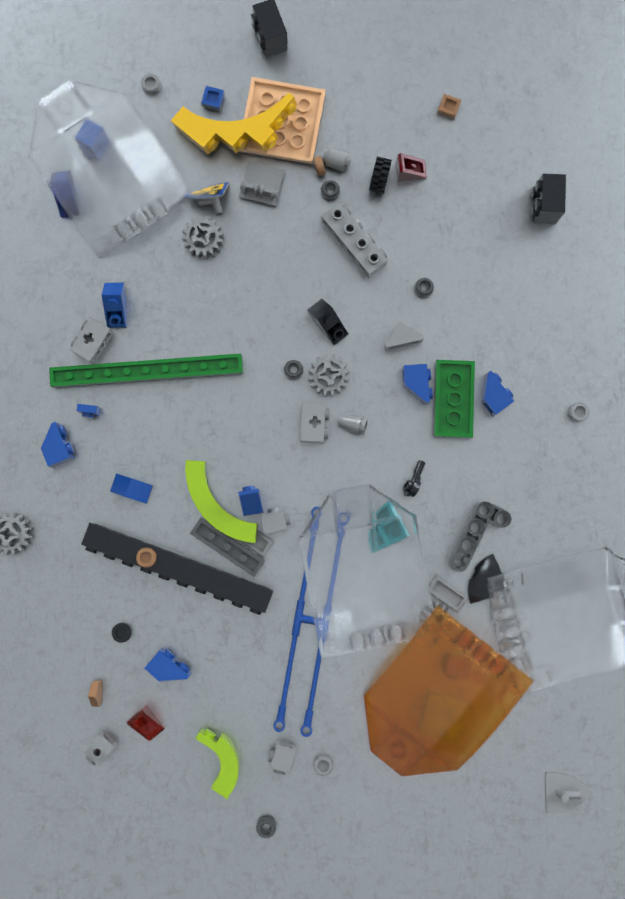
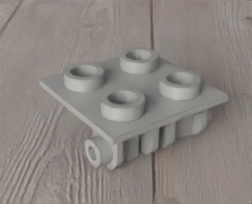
(261, 183)

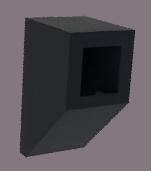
(327, 321)

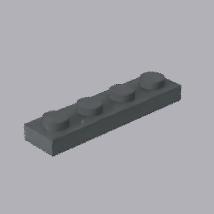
(227, 547)

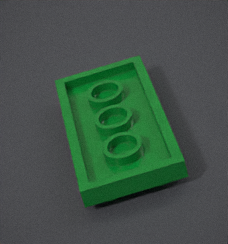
(454, 398)

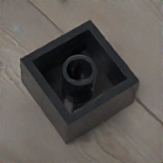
(269, 28)
(549, 198)

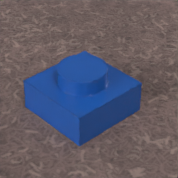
(212, 98)
(88, 411)

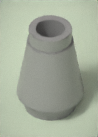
(353, 423)

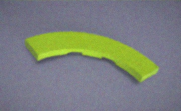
(211, 509)

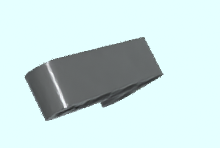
(474, 538)

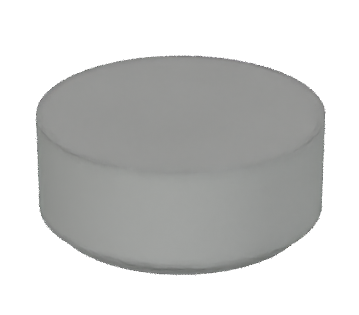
(150, 83)
(579, 412)
(323, 765)

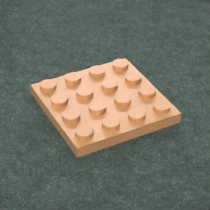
(300, 130)

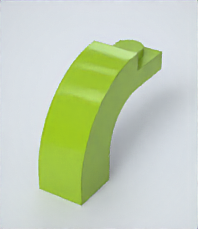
(228, 759)

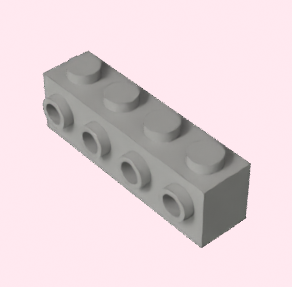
(354, 240)

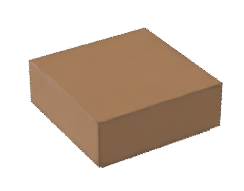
(449, 106)

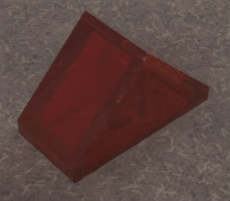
(145, 723)

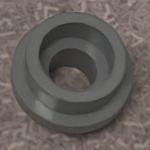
(330, 184)
(424, 281)
(293, 363)
(266, 833)

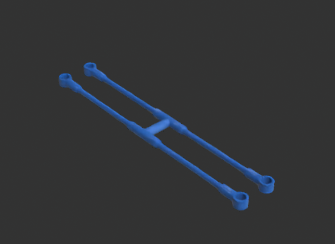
(298, 619)

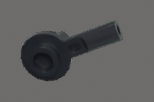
(412, 486)

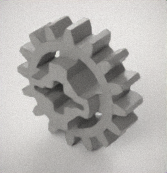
(208, 232)
(327, 367)
(11, 525)

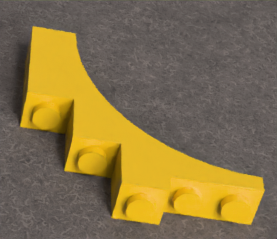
(235, 134)

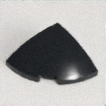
(478, 584)

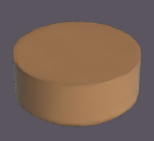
(318, 163)
(146, 557)

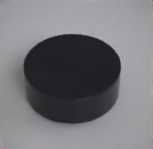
(121, 632)

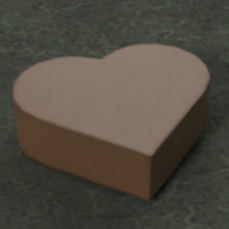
(95, 693)

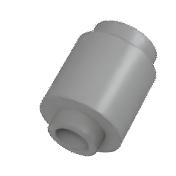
(336, 158)

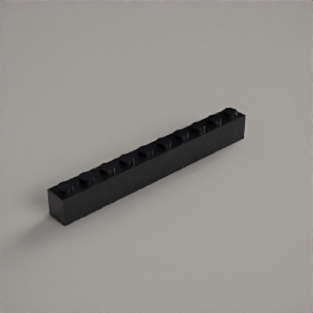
(179, 568)

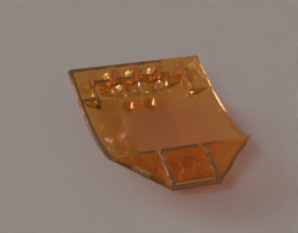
(440, 698)

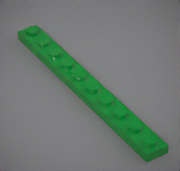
(145, 370)

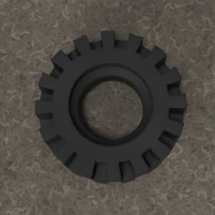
(380, 175)

